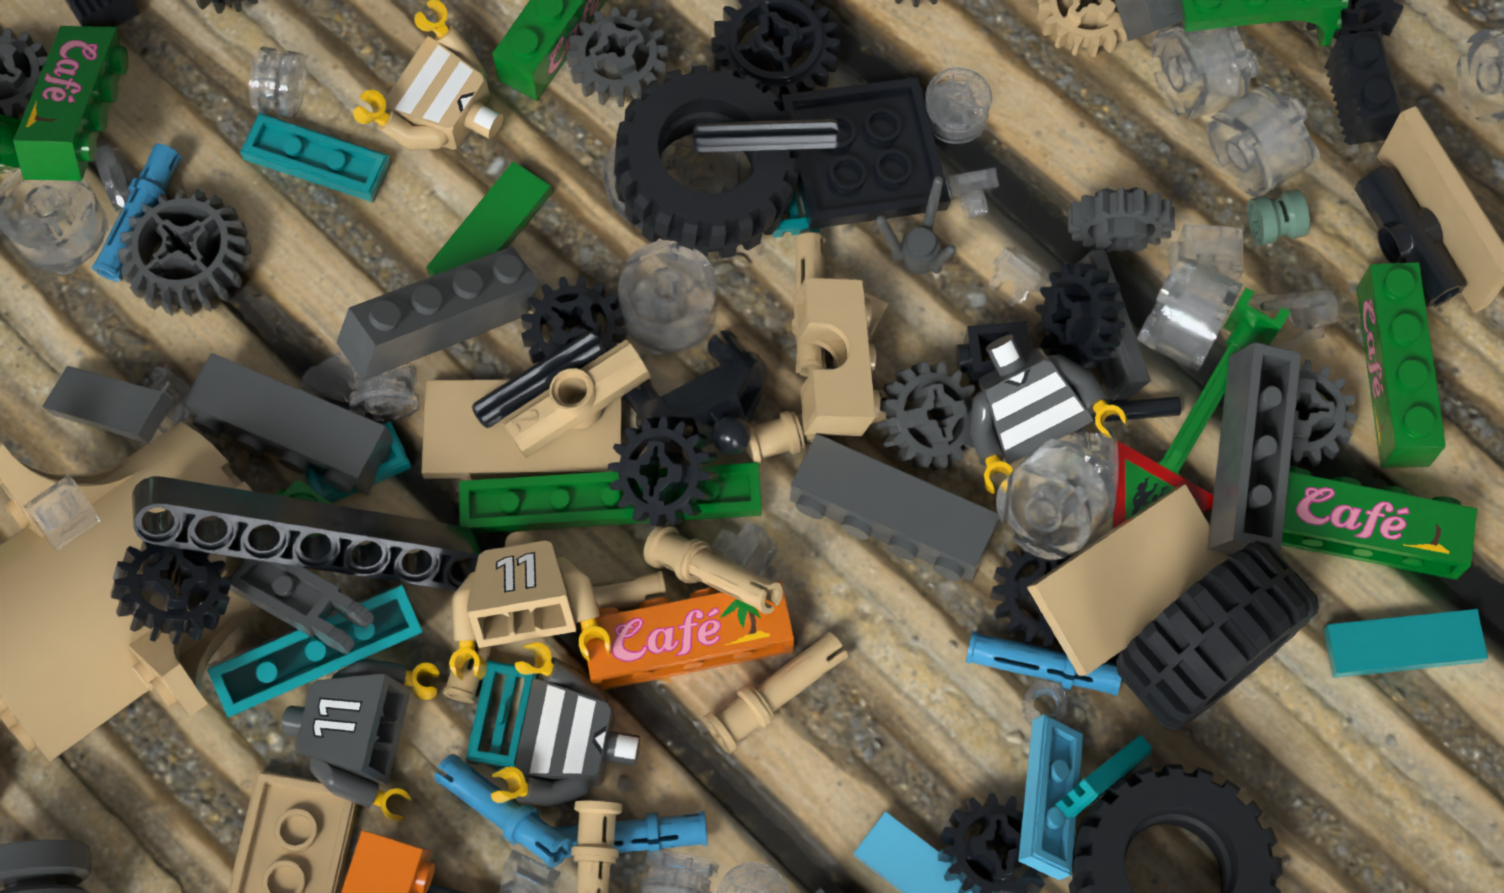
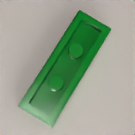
(494, 220)

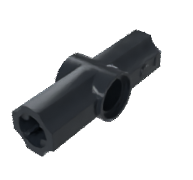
(1409, 234)

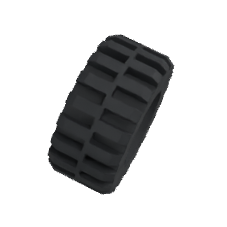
(691, 217)
(1216, 634)
(1181, 801)

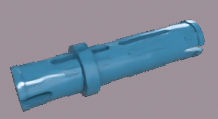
(152, 180)
(1039, 663)
(519, 822)
(652, 832)

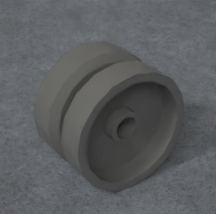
(44, 866)

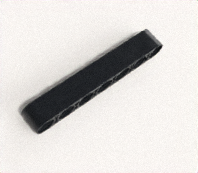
(292, 521)

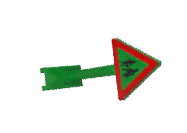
(1144, 480)

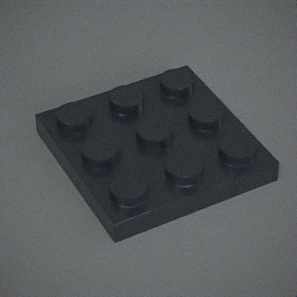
(881, 157)

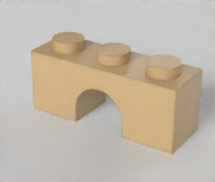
(837, 319)

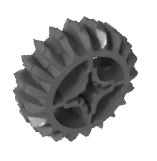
(196, 228)

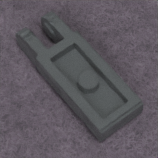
(299, 600)

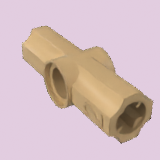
(602, 382)

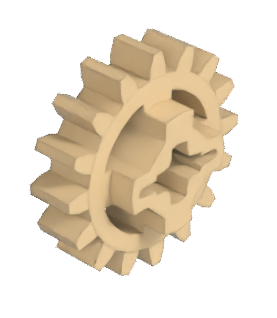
(1085, 24)

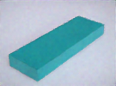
(315, 157)
(1405, 643)

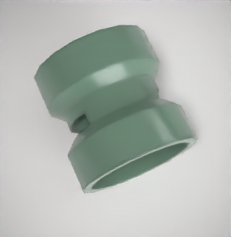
(1278, 217)

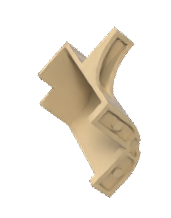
(61, 642)

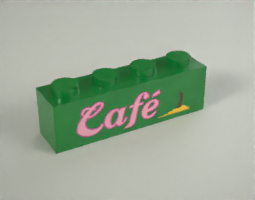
(540, 42)
(70, 103)
(1400, 366)
(1378, 525)

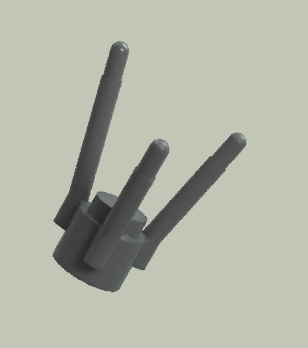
(920, 245)

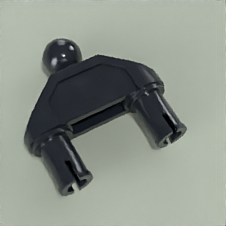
(715, 402)

